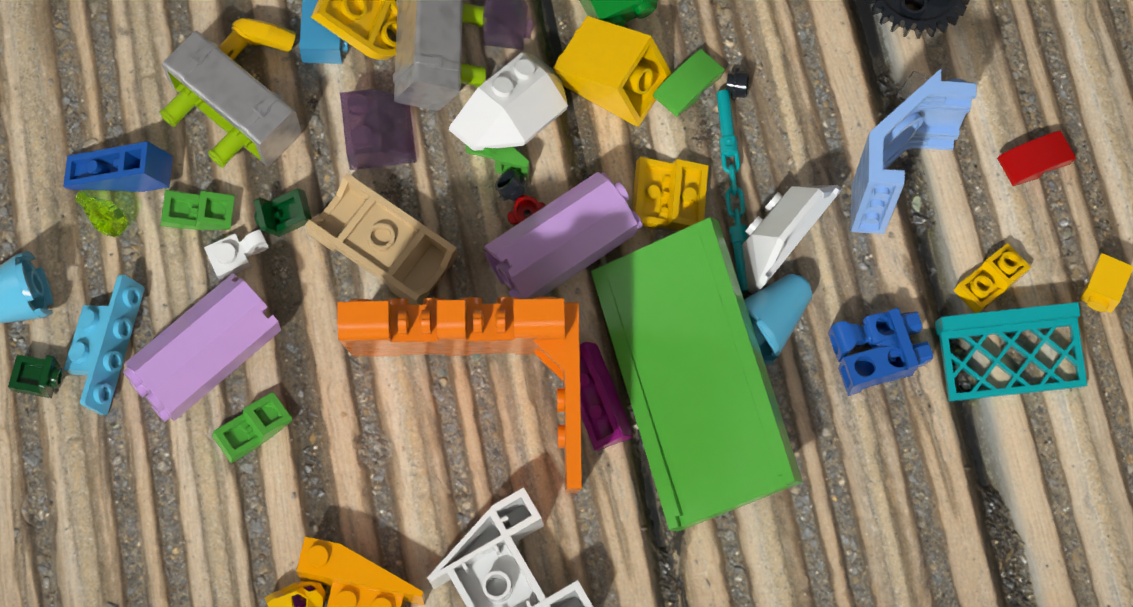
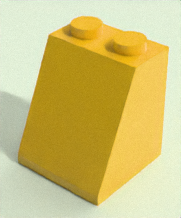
(613, 68)

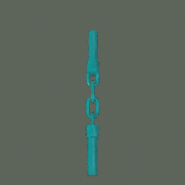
(728, 149)

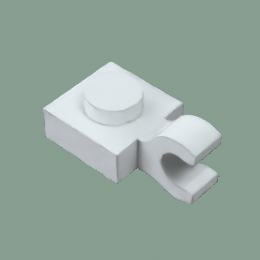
(231, 256)

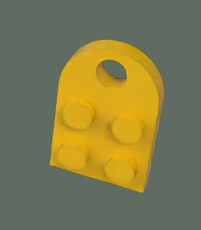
(361, 24)

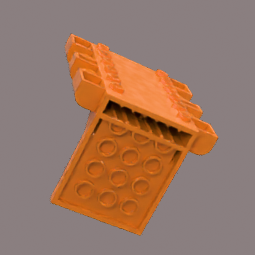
(468, 327)

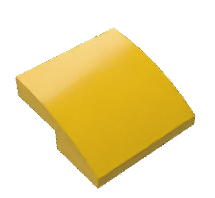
(669, 193)

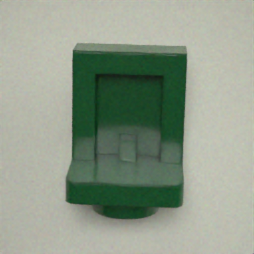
(282, 213)
(35, 376)

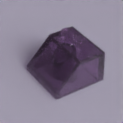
(376, 129)

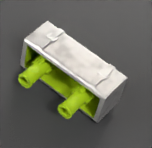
(430, 52)
(231, 99)

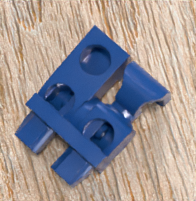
(890, 353)

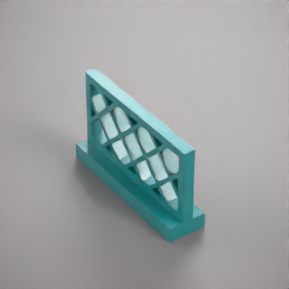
(1011, 321)

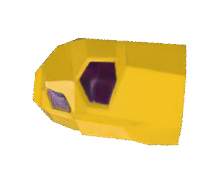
(298, 595)

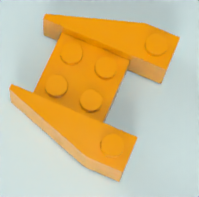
(352, 577)

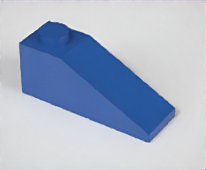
(120, 168)

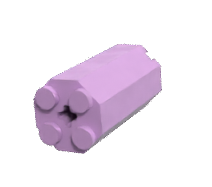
(563, 237)
(201, 348)

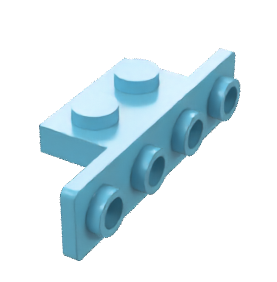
(102, 343)

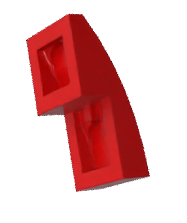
(1036, 157)

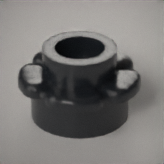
(738, 83)
(510, 185)

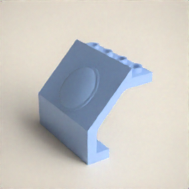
(922, 121)

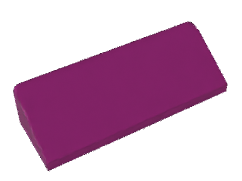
(599, 401)

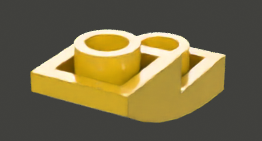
(992, 278)

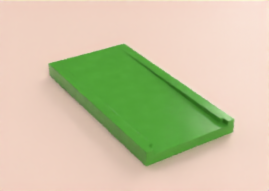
(695, 376)

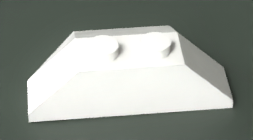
(511, 105)
(782, 230)

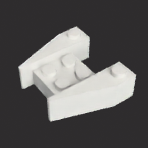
(490, 567)

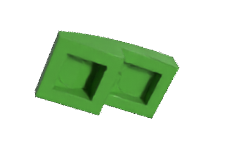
(688, 82)
(505, 159)
(196, 211)
(252, 428)

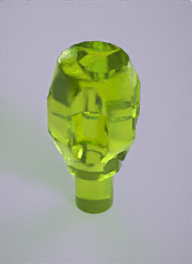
(103, 214)

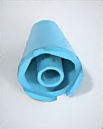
(23, 290)
(776, 312)

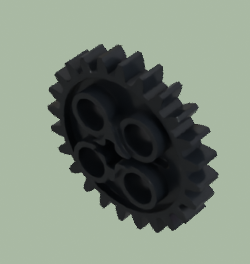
(928, 17)

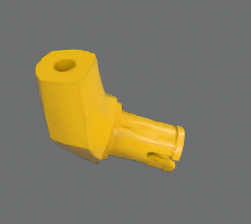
(256, 32)

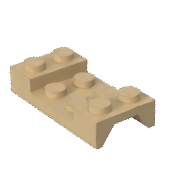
(383, 240)

